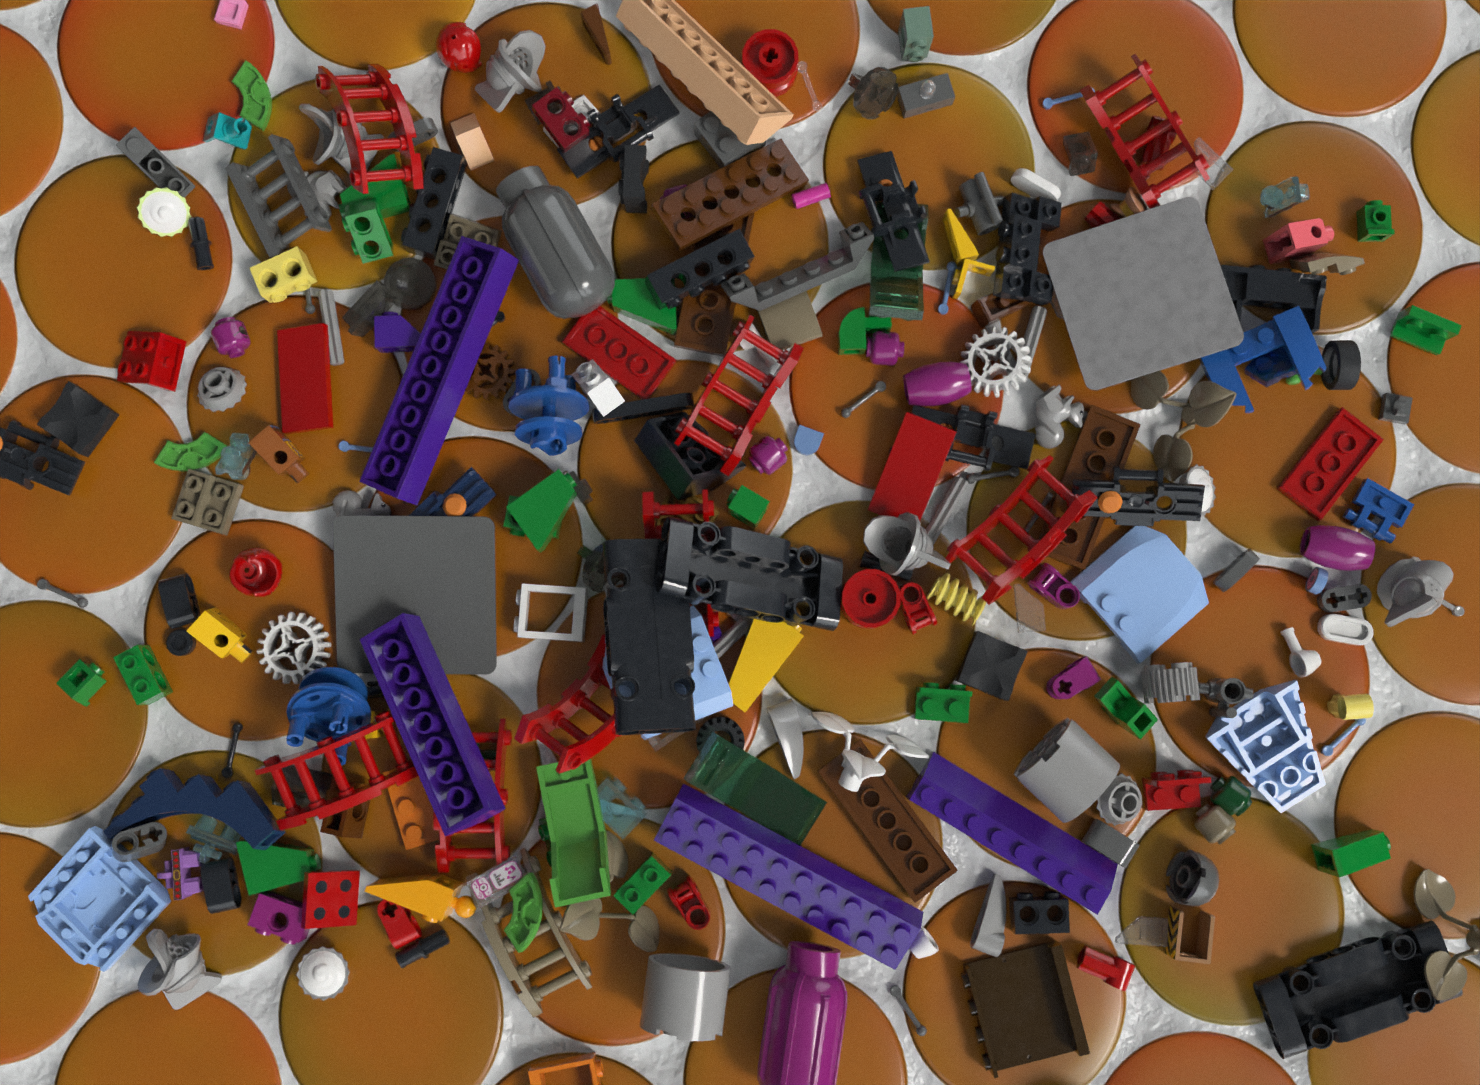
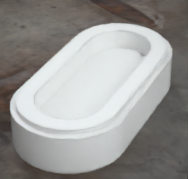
(1034, 184)
(1345, 629)

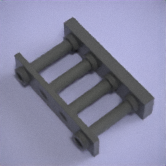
(255, 199)

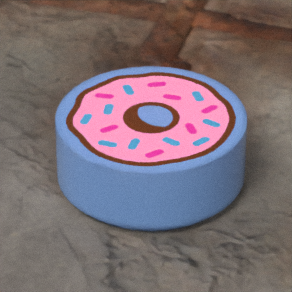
(1316, 580)

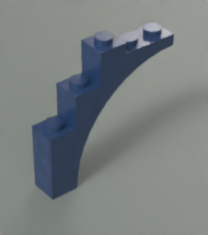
(235, 806)

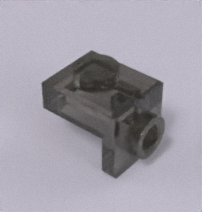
(582, 489)

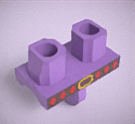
(178, 873)

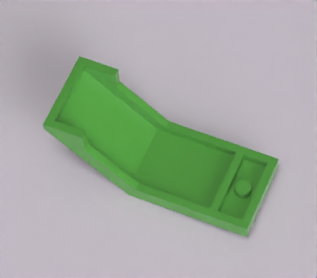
(575, 834)

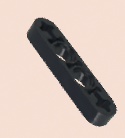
(646, 408)

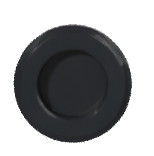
(180, 642)

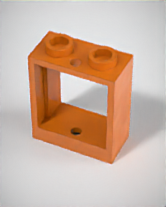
(537, 1071)

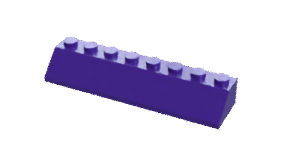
(432, 724)
(1014, 832)

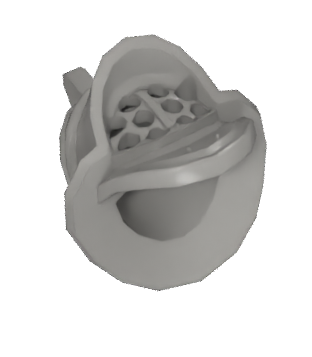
(511, 74)
(332, 139)
(901, 543)
(1413, 588)
(176, 969)

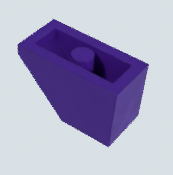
(394, 333)

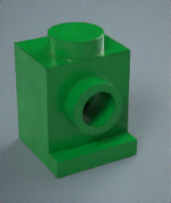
(1372, 229)
(82, 681)

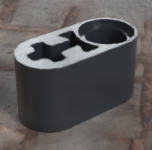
(179, 600)
(221, 885)

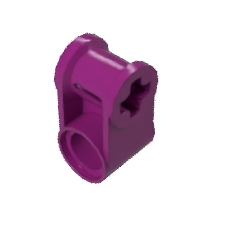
(1052, 587)
(1076, 677)

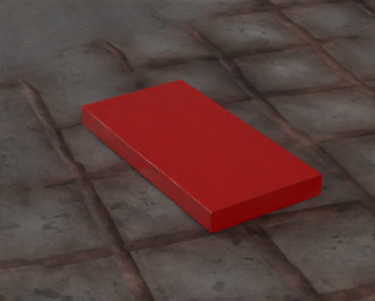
(620, 352)
(305, 378)
(1330, 464)
(912, 467)

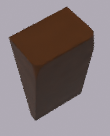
(594, 26)
(992, 309)

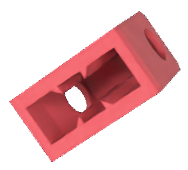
(1305, 239)

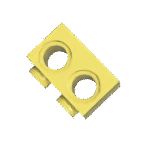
(282, 268)

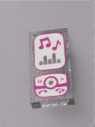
(496, 881)

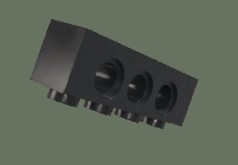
(438, 163)
(732, 246)

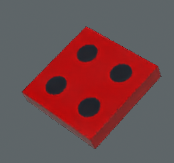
(330, 899)

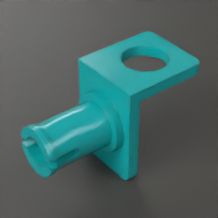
(228, 130)

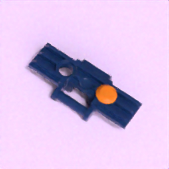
(463, 498)

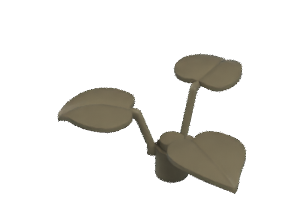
(1207, 407)
(583, 917)
(1443, 973)

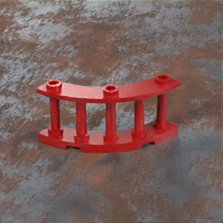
(396, 113)
(1127, 149)
(755, 409)
(653, 511)
(1037, 549)
(544, 720)
(348, 796)
(447, 852)

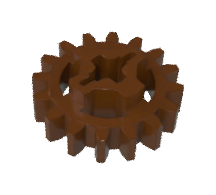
(493, 364)

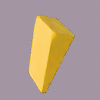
(959, 242)

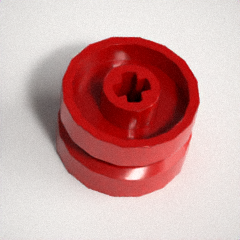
(772, 60)
(884, 591)

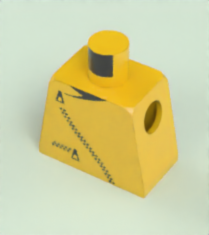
(210, 630)

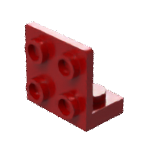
(151, 359)
(1173, 791)

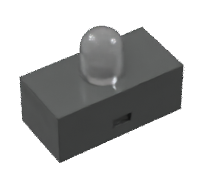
(925, 95)

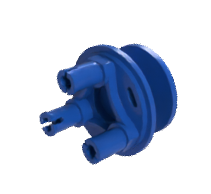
(548, 409)
(326, 705)

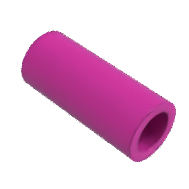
(811, 195)

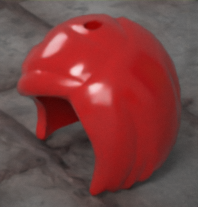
(458, 47)
(262, 572)

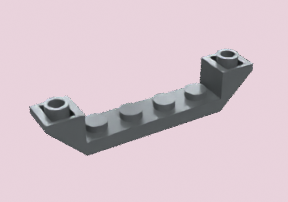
(854, 242)

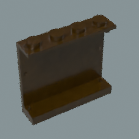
(1024, 1006)

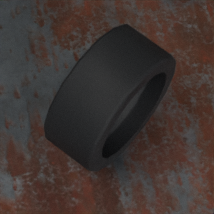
(1342, 365)

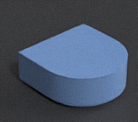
(807, 440)

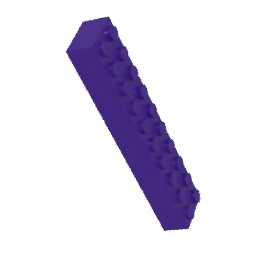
(439, 370)
(790, 877)

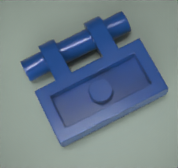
(1381, 503)

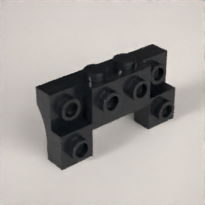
(1019, 248)
(1276, 290)

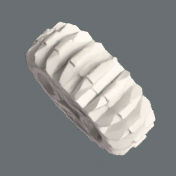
(1001, 352)
(290, 638)

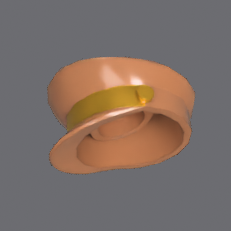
(1131, 204)

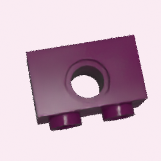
(265, 917)

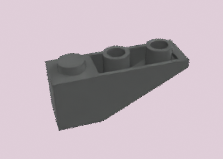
(154, 163)

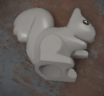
(325, 187)
(1051, 412)
(350, 503)

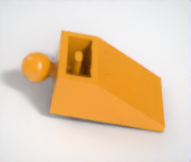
(427, 894)

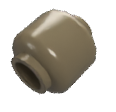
(1215, 824)

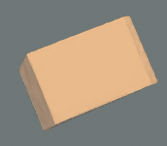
(472, 141)

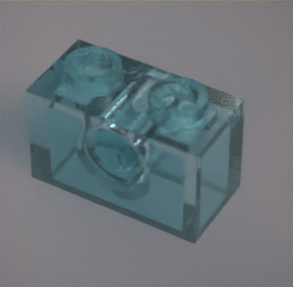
(634, 812)

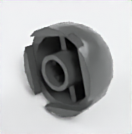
(1192, 878)

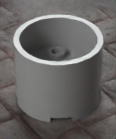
(1067, 770)
(685, 996)

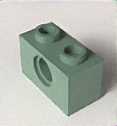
(915, 33)

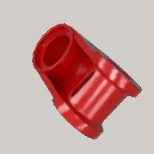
(916, 609)
(689, 901)
(399, 924)

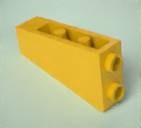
(760, 658)

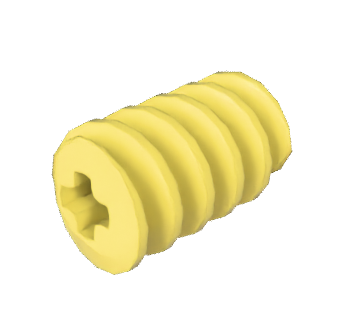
(957, 597)

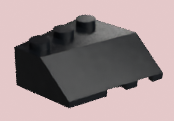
(685, 467)

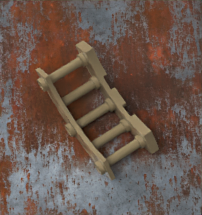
(503, 948)

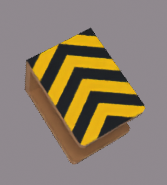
(1204, 938)

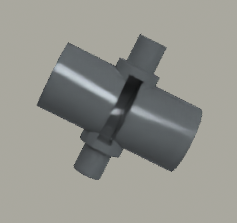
(980, 204)
(1234, 693)

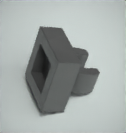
(1395, 408)

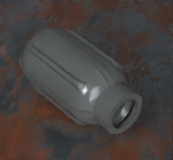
(554, 244)

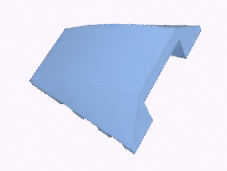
(1271, 745)

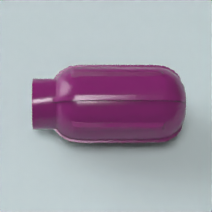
(804, 1018)

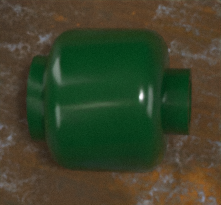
(1230, 795)

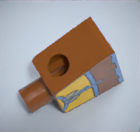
(272, 445)

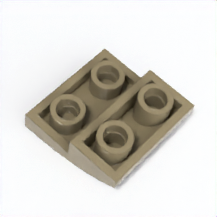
(458, 227)
(1320, 262)
(790, 322)
(207, 502)

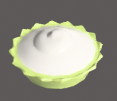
(163, 212)

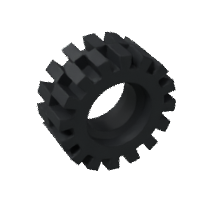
(720, 724)

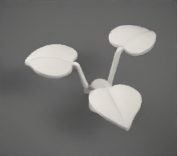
(856, 765)

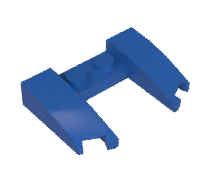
(1285, 330)

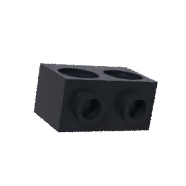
(1038, 921)

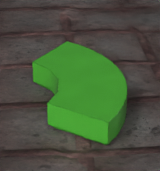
(256, 96)
(191, 455)
(526, 912)

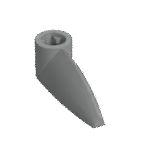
(788, 731)
(990, 925)

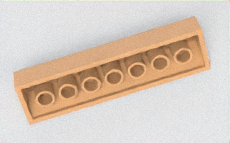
(705, 68)

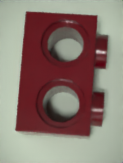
(556, 122)

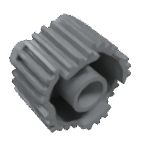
(1170, 684)

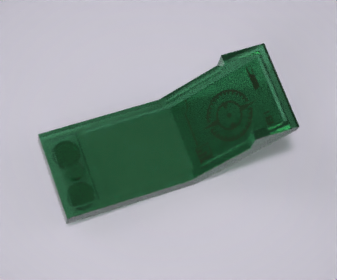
(893, 292)
(755, 789)

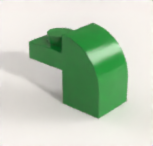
(854, 330)
(1125, 709)

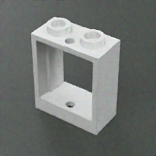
(579, 612)

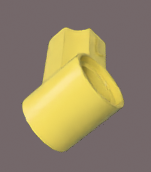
(1351, 706)

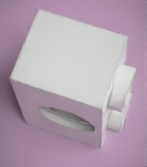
(597, 387)

